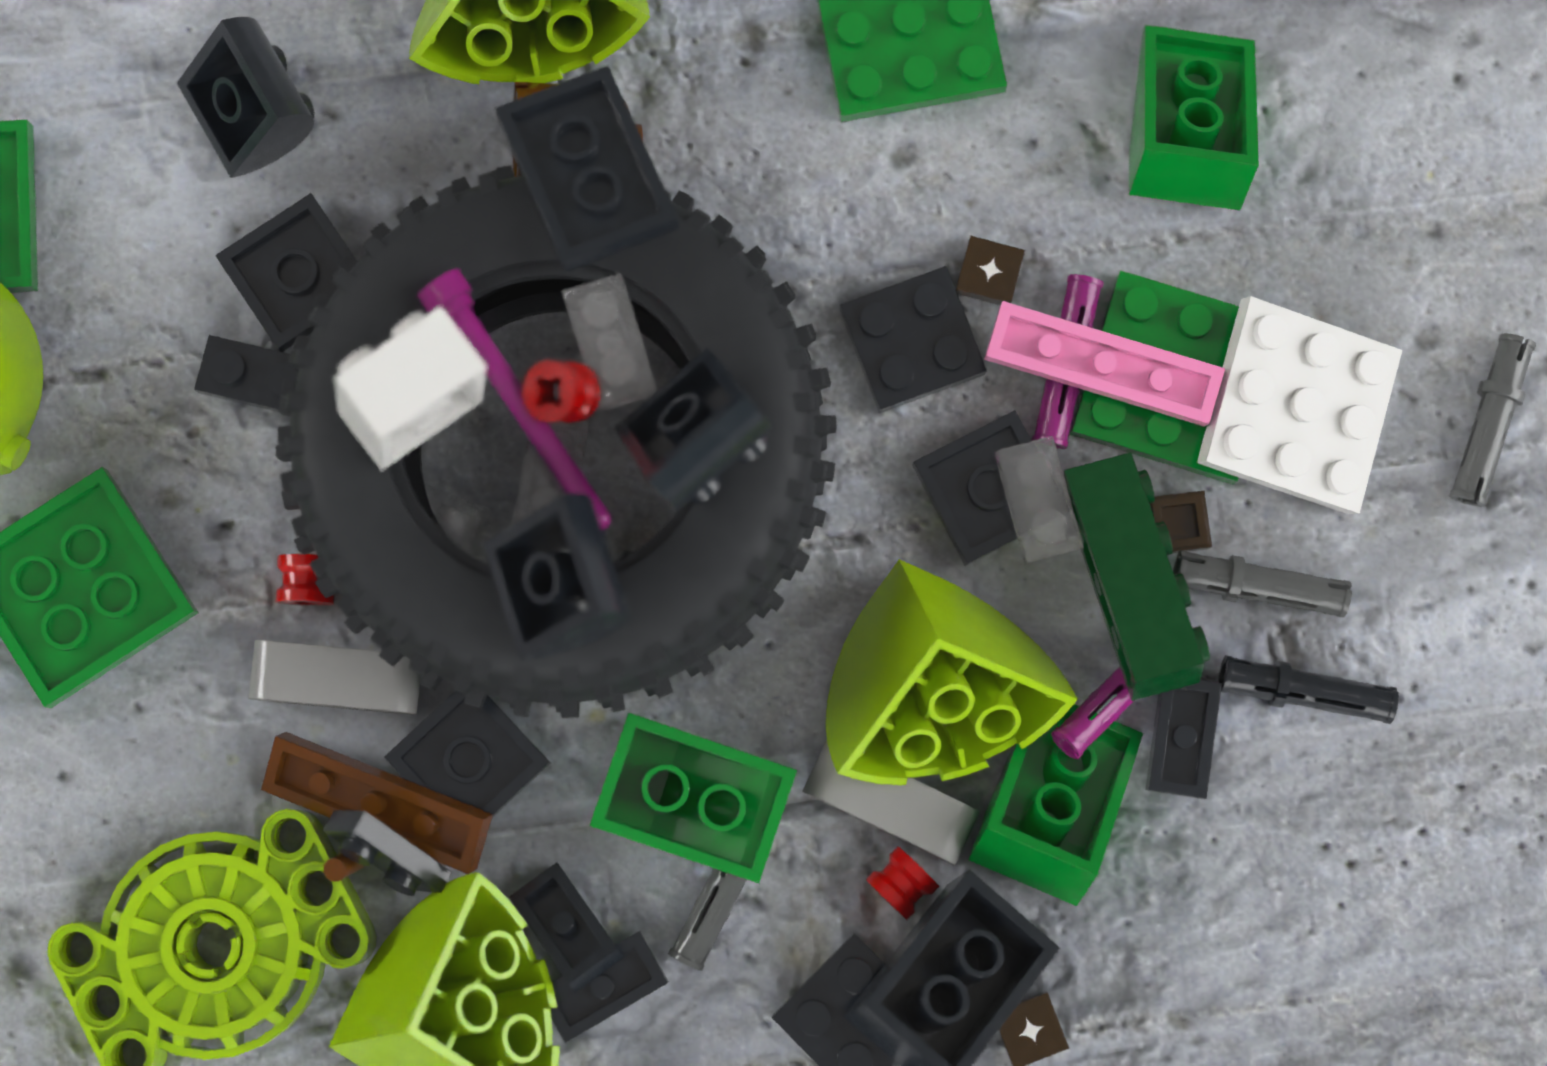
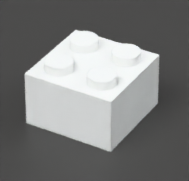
(409, 386)

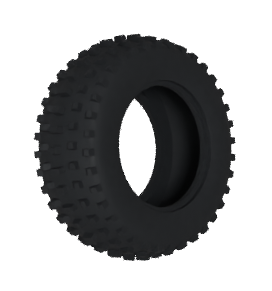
(682, 587)

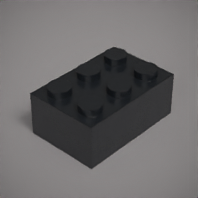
(953, 978)

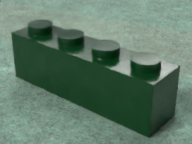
(1134, 578)

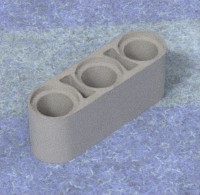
(332, 678)
(904, 811)

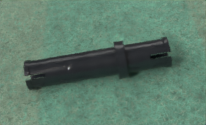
(1286, 685)

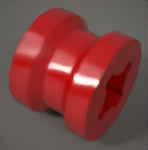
(577, 391)
(299, 582)
(902, 882)

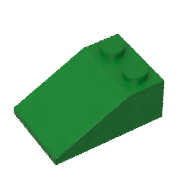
(1194, 118)
(693, 798)
(1056, 812)

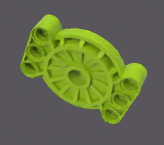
(156, 955)

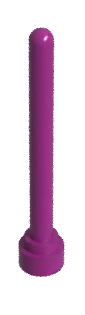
(452, 294)

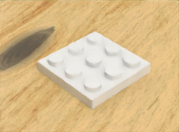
(1300, 406)

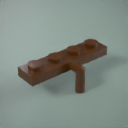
(332, 781)

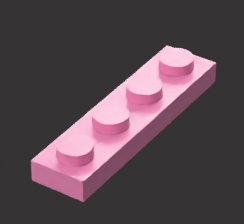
(1104, 364)

